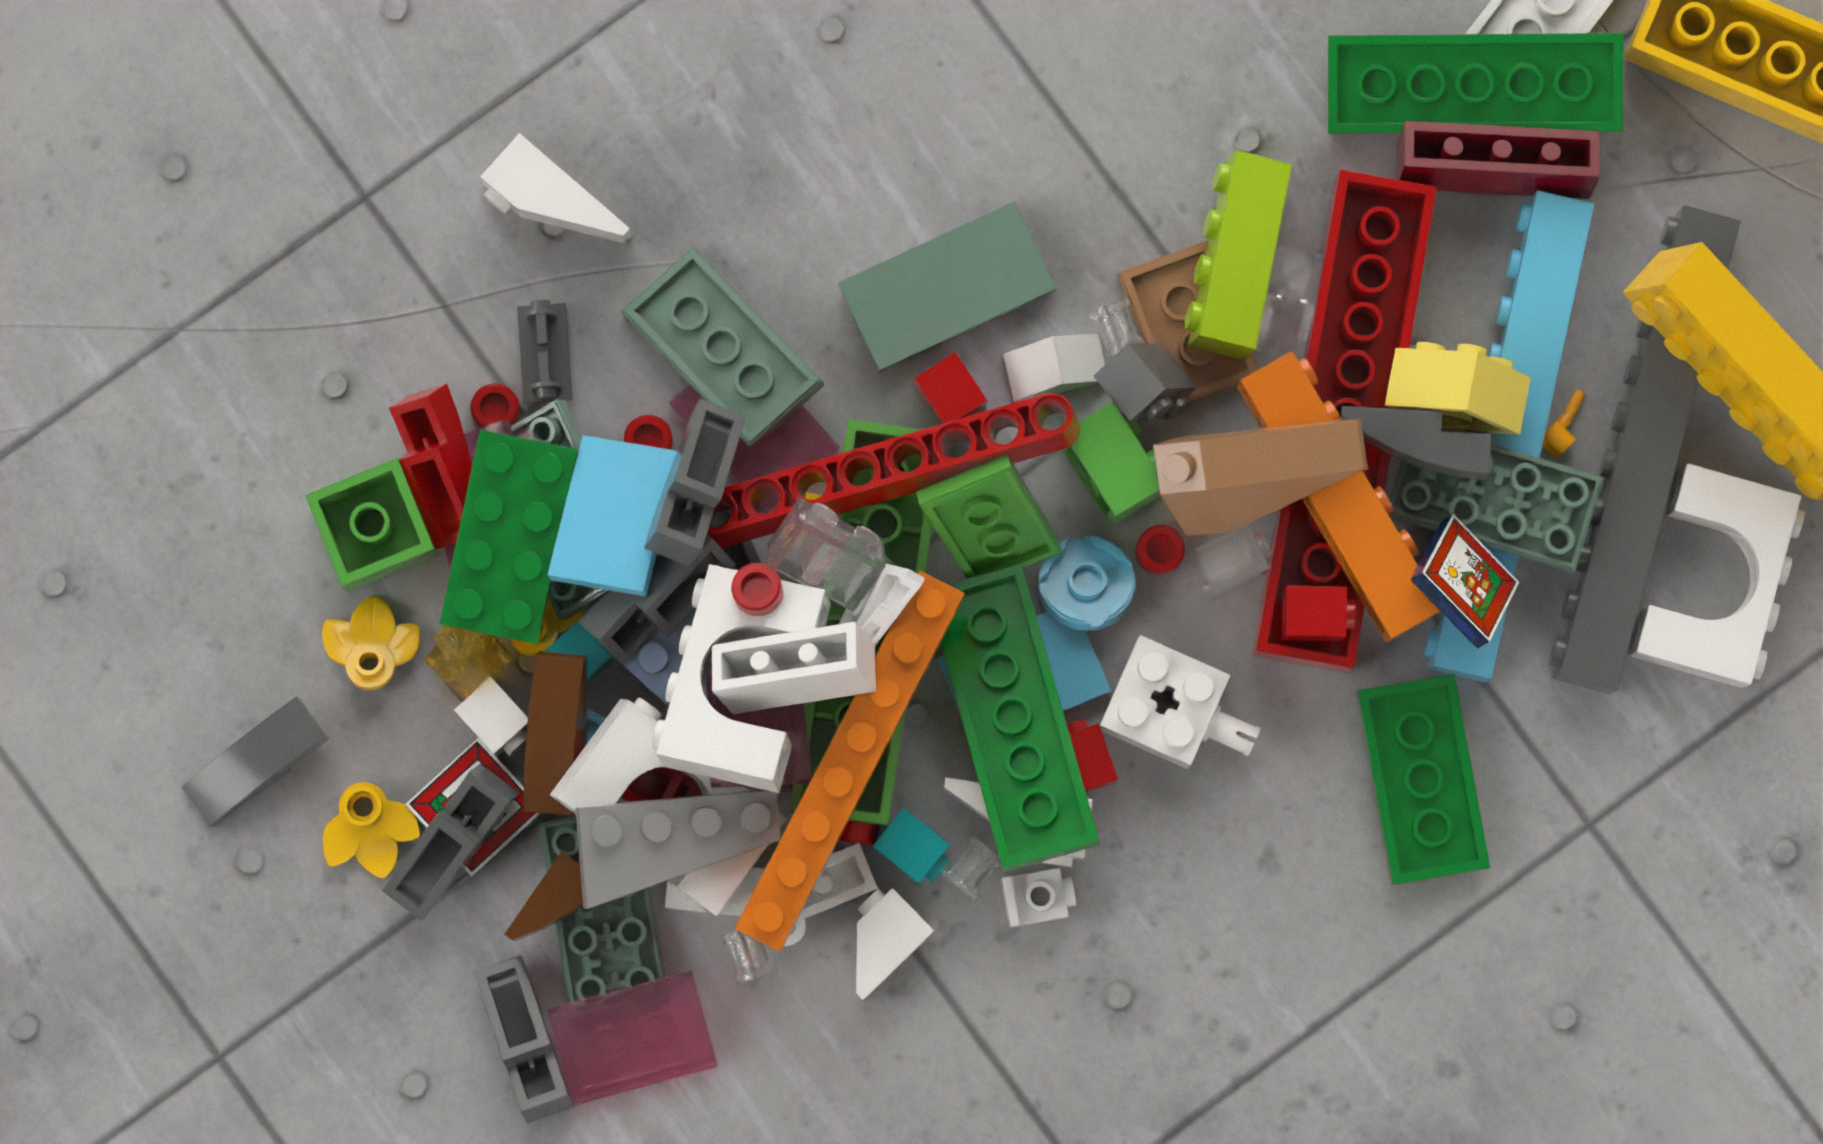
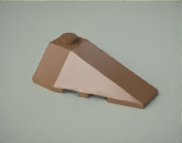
(1243, 475)

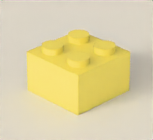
(1463, 384)

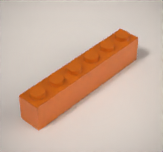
(1349, 512)

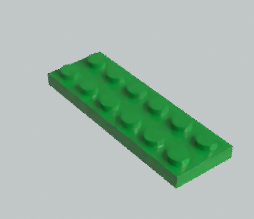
(1476, 80)
(1016, 722)

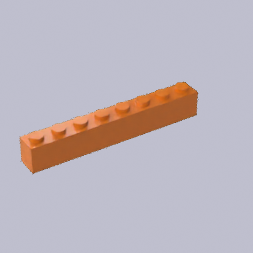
(848, 765)

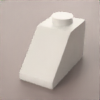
(885, 938)

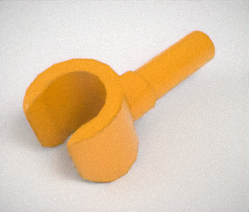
(1557, 437)

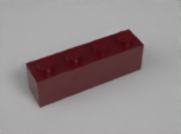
(1499, 159)

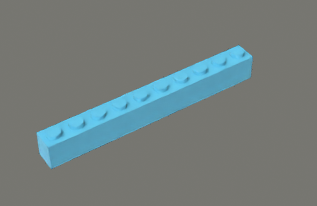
(1533, 338)

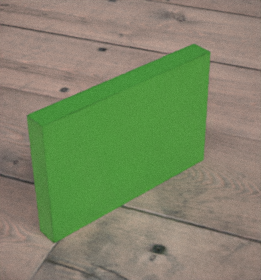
(989, 518)

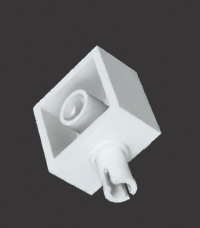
(1194, 690)

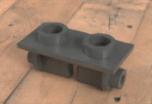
(544, 352)

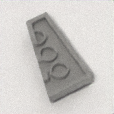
(660, 839)

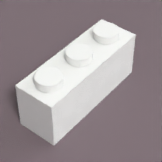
(793, 668)

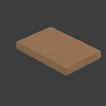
(1159, 302)

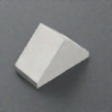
(1054, 365)

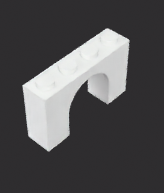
(1761, 524)
(694, 733)
(618, 756)

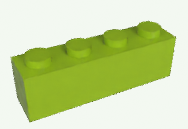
(1238, 254)

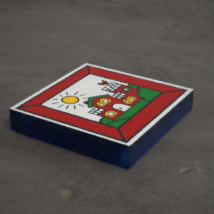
(1464, 581)
(440, 789)

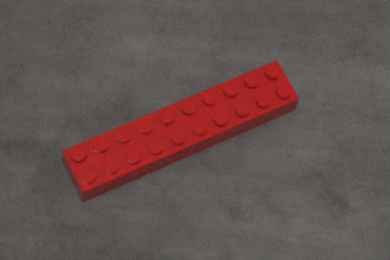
(1360, 316)

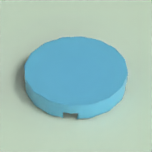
(1087, 583)

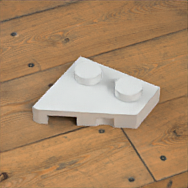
(884, 601)

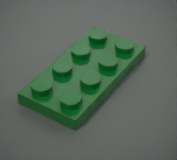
(508, 537)
(1422, 779)

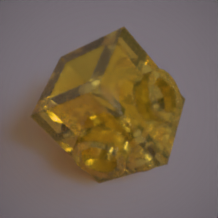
(467, 659)

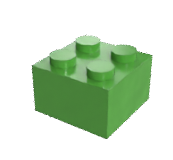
(1114, 464)
(371, 525)

